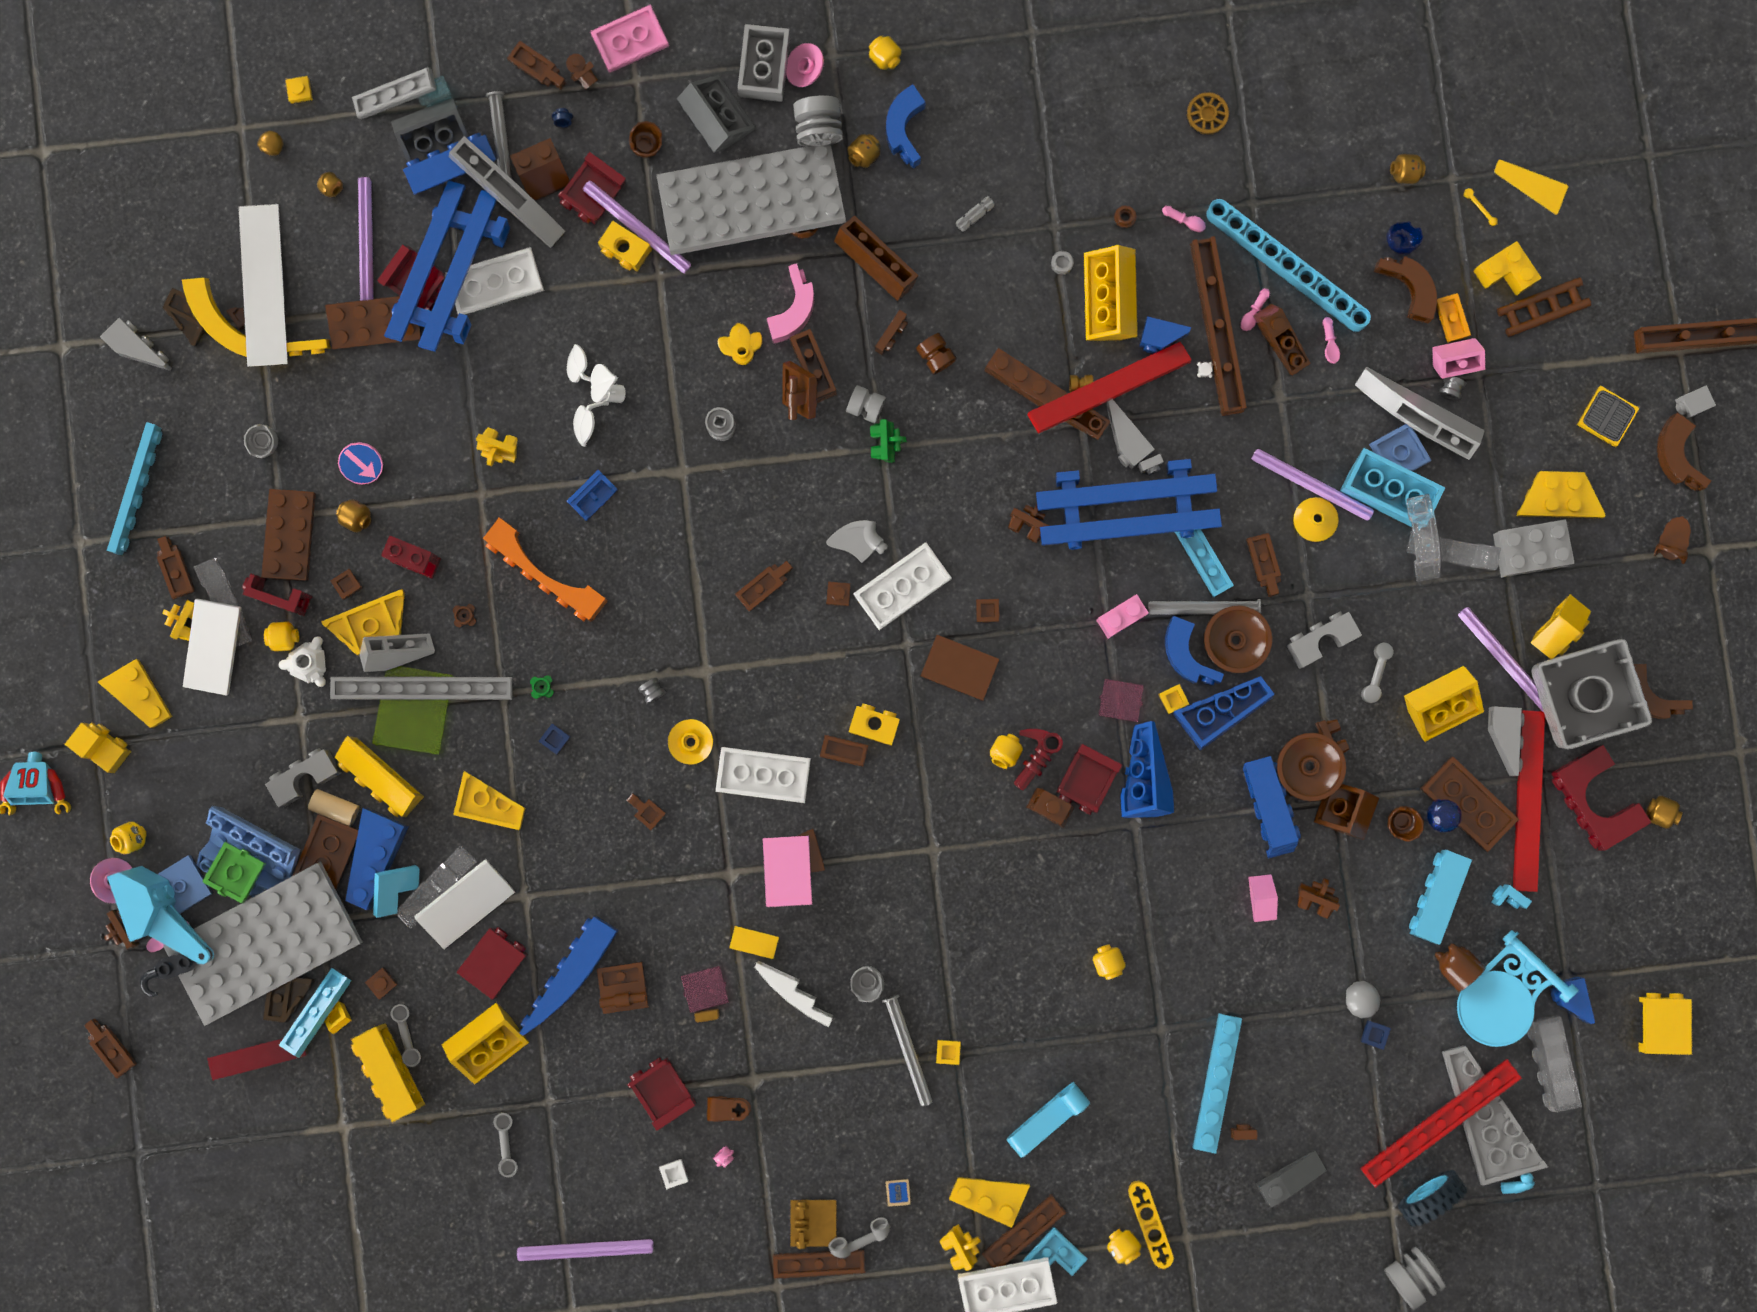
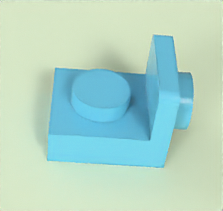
(1514, 897)

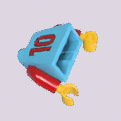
(32, 784)

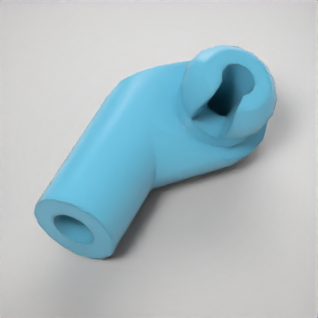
(1518, 1186)

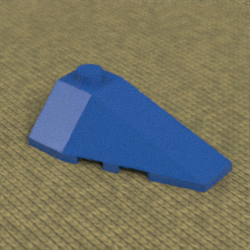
(1148, 782)

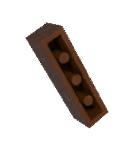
(876, 258)

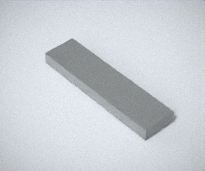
(394, 93)

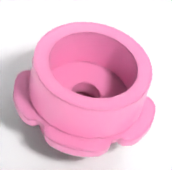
(724, 1157)

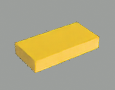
(754, 942)

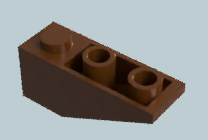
(1282, 338)

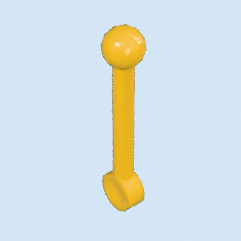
(1469, 194)

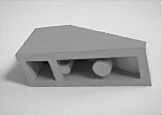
(1128, 439)
(388, 652)

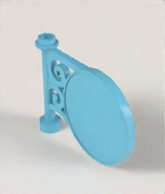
(1498, 1005)

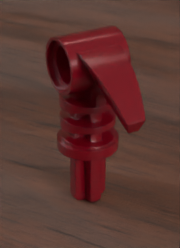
(1039, 759)

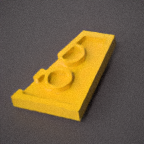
(137, 692)
(486, 804)
(990, 1198)

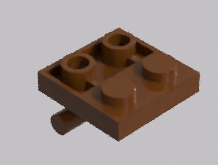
(799, 391)
(622, 988)

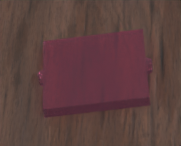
(1121, 700)
(704, 989)

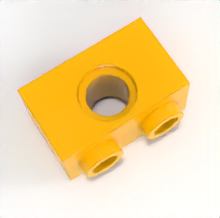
(616, 236)
(884, 734)

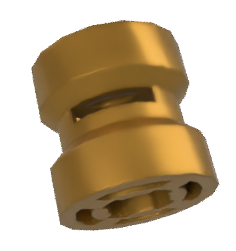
(1076, 383)

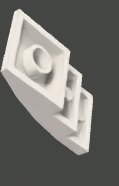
(786, 987)

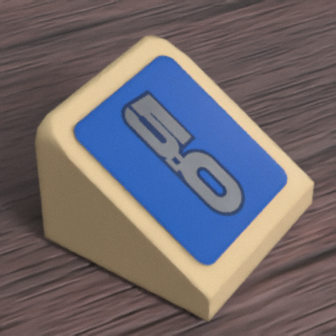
(898, 1192)

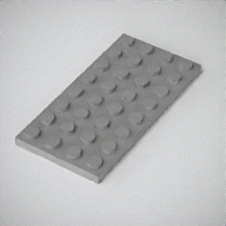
(750, 198)
(268, 943)

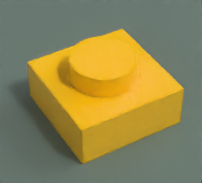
(299, 89)
(1173, 699)
(337, 1018)
(948, 1052)

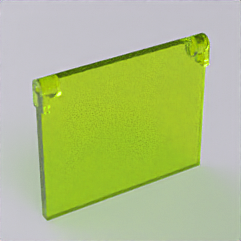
(411, 722)

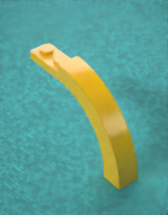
(214, 323)

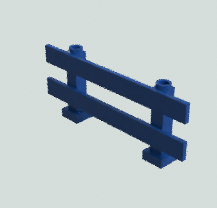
(474, 226)
(1179, 486)

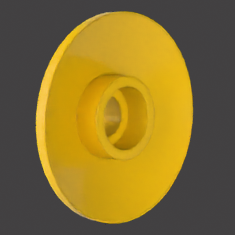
(1305, 523)
(678, 741)

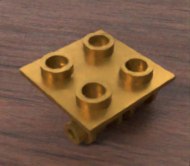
(812, 1223)

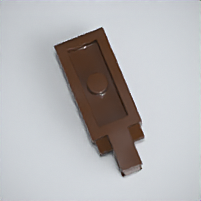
(536, 65)
(1265, 562)
(174, 569)
(763, 585)
(109, 1048)

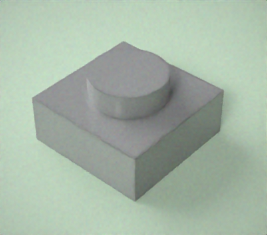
(1151, 465)

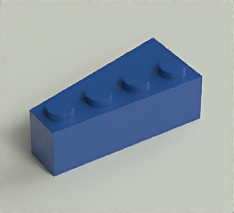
(1216, 715)
(1271, 807)
(374, 853)

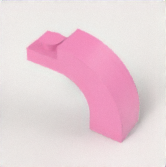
(797, 316)

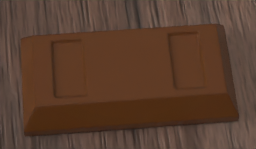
(844, 750)

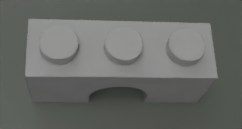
(1340, 628)
(285, 786)

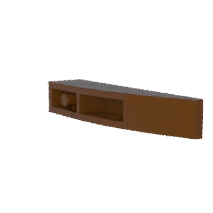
(1040, 390)

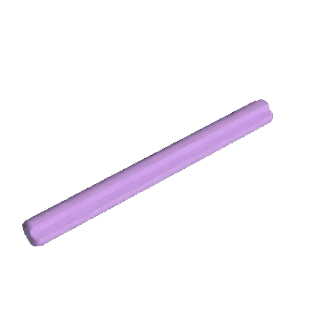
(636, 226)
(365, 238)
(1312, 484)
(1500, 654)
(585, 1250)

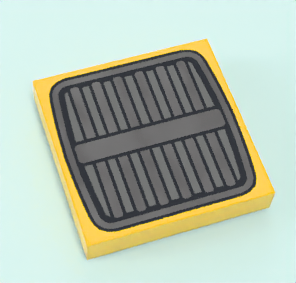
(1608, 416)

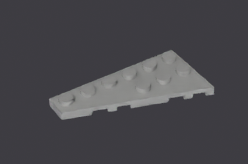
(1493, 1134)

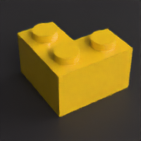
(1512, 266)
(1562, 628)
(95, 743)

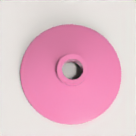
(804, 65)
(99, 878)

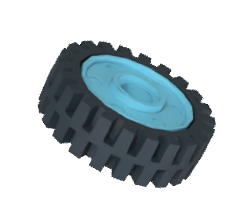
(1432, 1198)

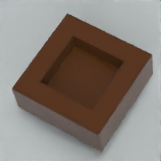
(346, 584)
(838, 594)
(987, 610)
(381, 983)
(1244, 1132)

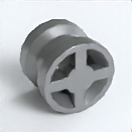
(1452, 388)
(651, 690)

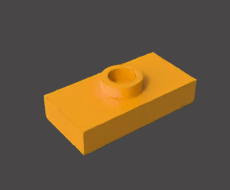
(1452, 318)

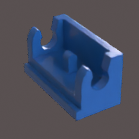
(592, 495)

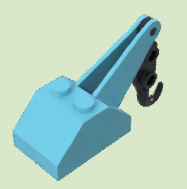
(148, 909)

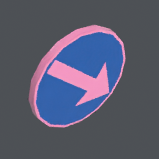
(360, 463)

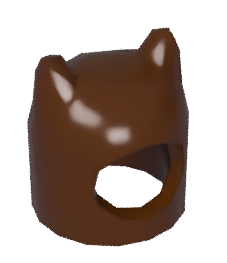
(1459, 966)

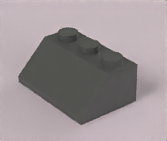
(715, 112)
(429, 130)

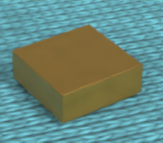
(707, 1015)

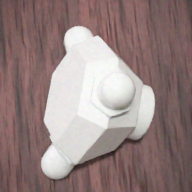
(307, 662)

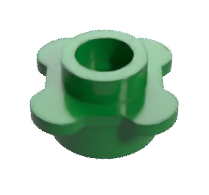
(537, 682)

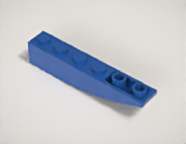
(572, 971)

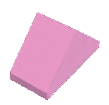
(1263, 898)

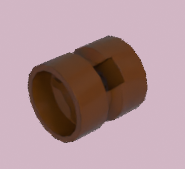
(936, 353)

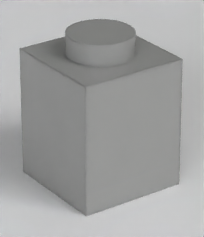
(1695, 402)

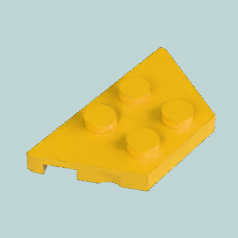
(1561, 496)
(371, 619)

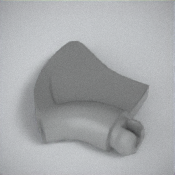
(858, 539)

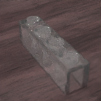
(1554, 1064)

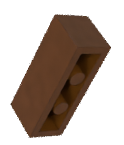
(812, 361)

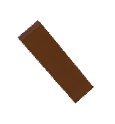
(1024, 1232)
(817, 1264)

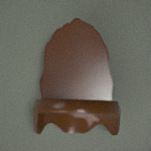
(1675, 540)

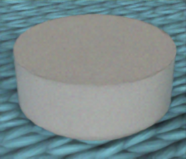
(1062, 262)

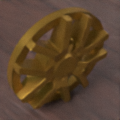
(1207, 113)

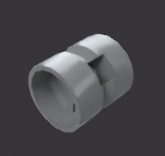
(865, 404)
(720, 424)

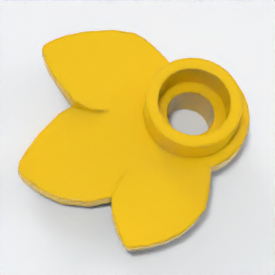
(739, 341)

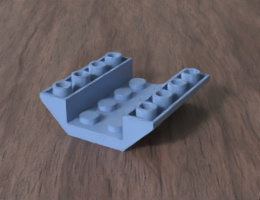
(275, 852)

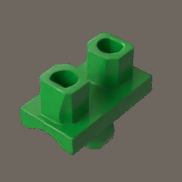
(889, 441)

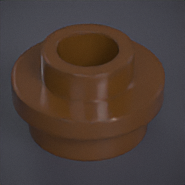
(1125, 210)

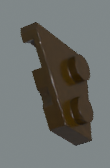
(179, 310)
(284, 1000)

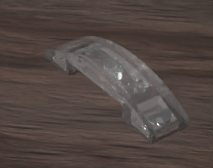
(1425, 537)
(1464, 553)
(220, 591)

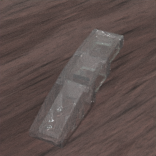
(440, 880)

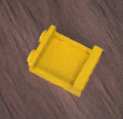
(1666, 1024)

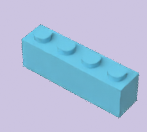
(1440, 896)

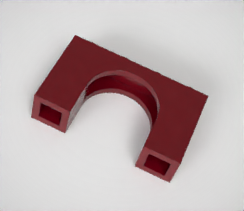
(1573, 781)

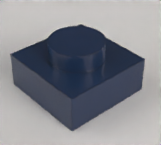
(554, 739)
(1375, 1035)

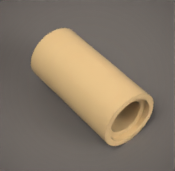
(333, 807)

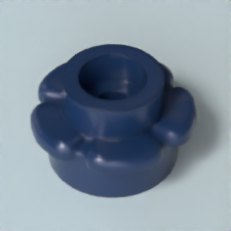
(562, 117)

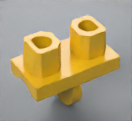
(496, 450)
(180, 630)
(964, 1246)

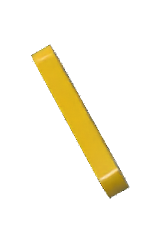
(1148, 1225)

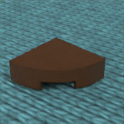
(237, 316)

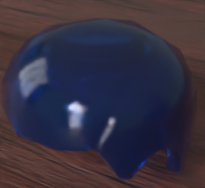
(1404, 237)
(1444, 815)

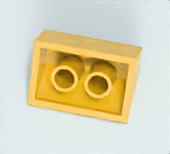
(1444, 703)
(484, 1043)

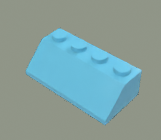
(1387, 485)

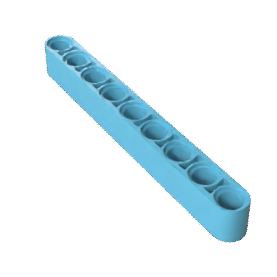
(1299, 266)

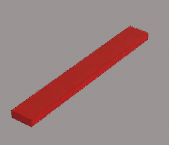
(1109, 387)
(1529, 803)
(1441, 1123)

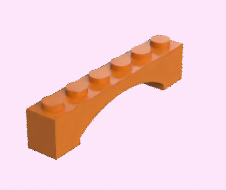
(505, 539)

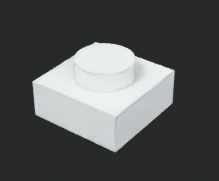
(673, 1173)

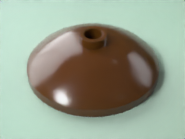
(1252, 632)
(1326, 773)

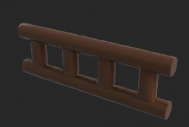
(1537, 319)

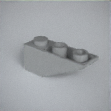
(126, 342)
(1505, 731)

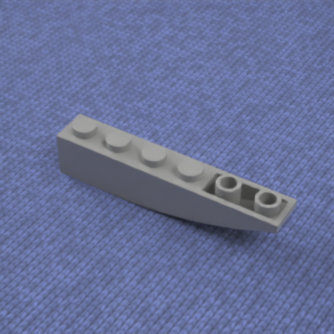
(505, 191)
(1422, 414)

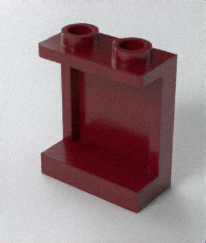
(600, 174)
(398, 271)
(411, 557)
(297, 603)
(1088, 779)
(492, 962)
(661, 1092)

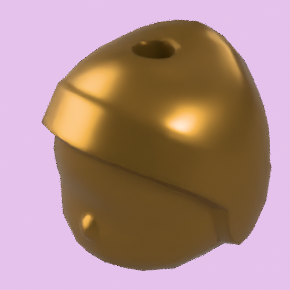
(270, 143)
(329, 184)

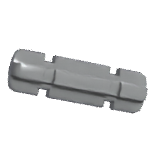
(975, 214)

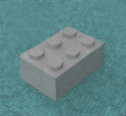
(763, 62)
(1534, 548)

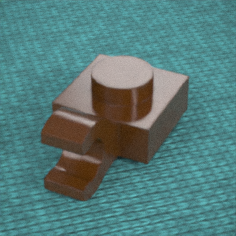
(648, 812)

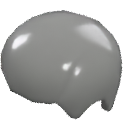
(260, 440)
(867, 984)
(1362, 999)

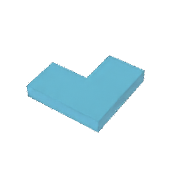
(388, 886)
(1057, 1248)

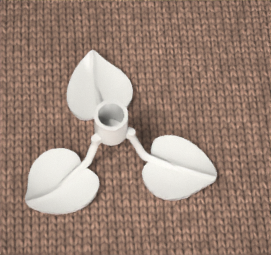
(602, 391)

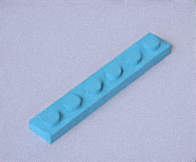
(132, 497)
(1217, 1083)

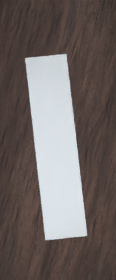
(262, 285)

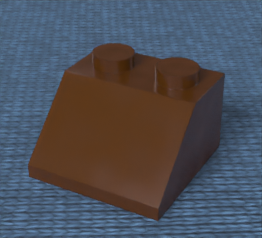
(540, 169)
(1347, 811)

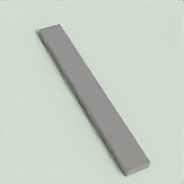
(422, 688)

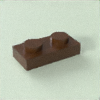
(887, 340)

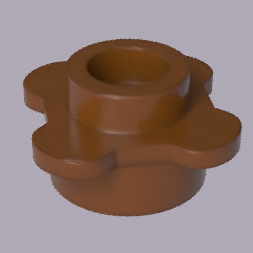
(459, 611)

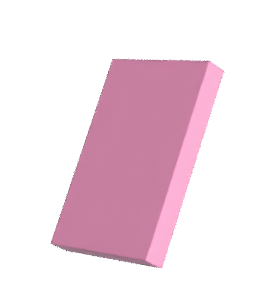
(629, 38)
(787, 871)

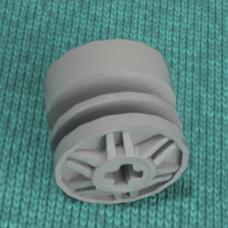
(818, 121)
(1415, 1278)

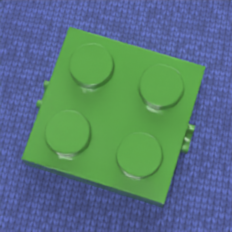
(234, 872)

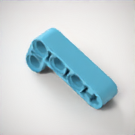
(1048, 1119)

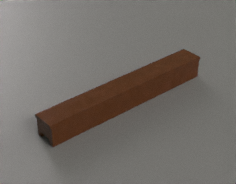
(1218, 326)
(1696, 335)

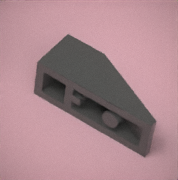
(1291, 1179)

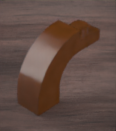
(1418, 282)
(1672, 457)
(1659, 707)

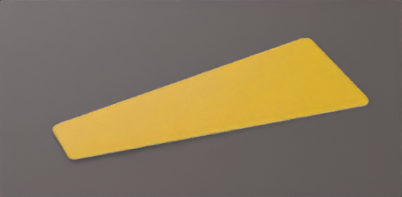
(1538, 187)

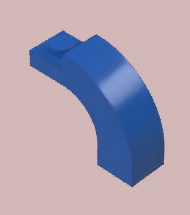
(902, 109)
(1179, 656)

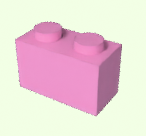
(1458, 358)
(1122, 616)

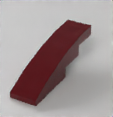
(248, 1059)

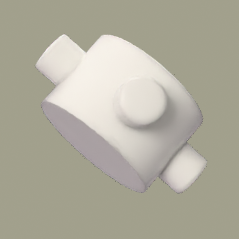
(1205, 369)

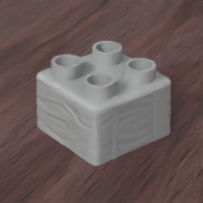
(1591, 694)

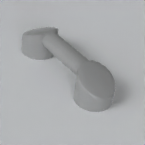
(1372, 693)
(411, 1056)
(507, 1166)
(840, 1248)

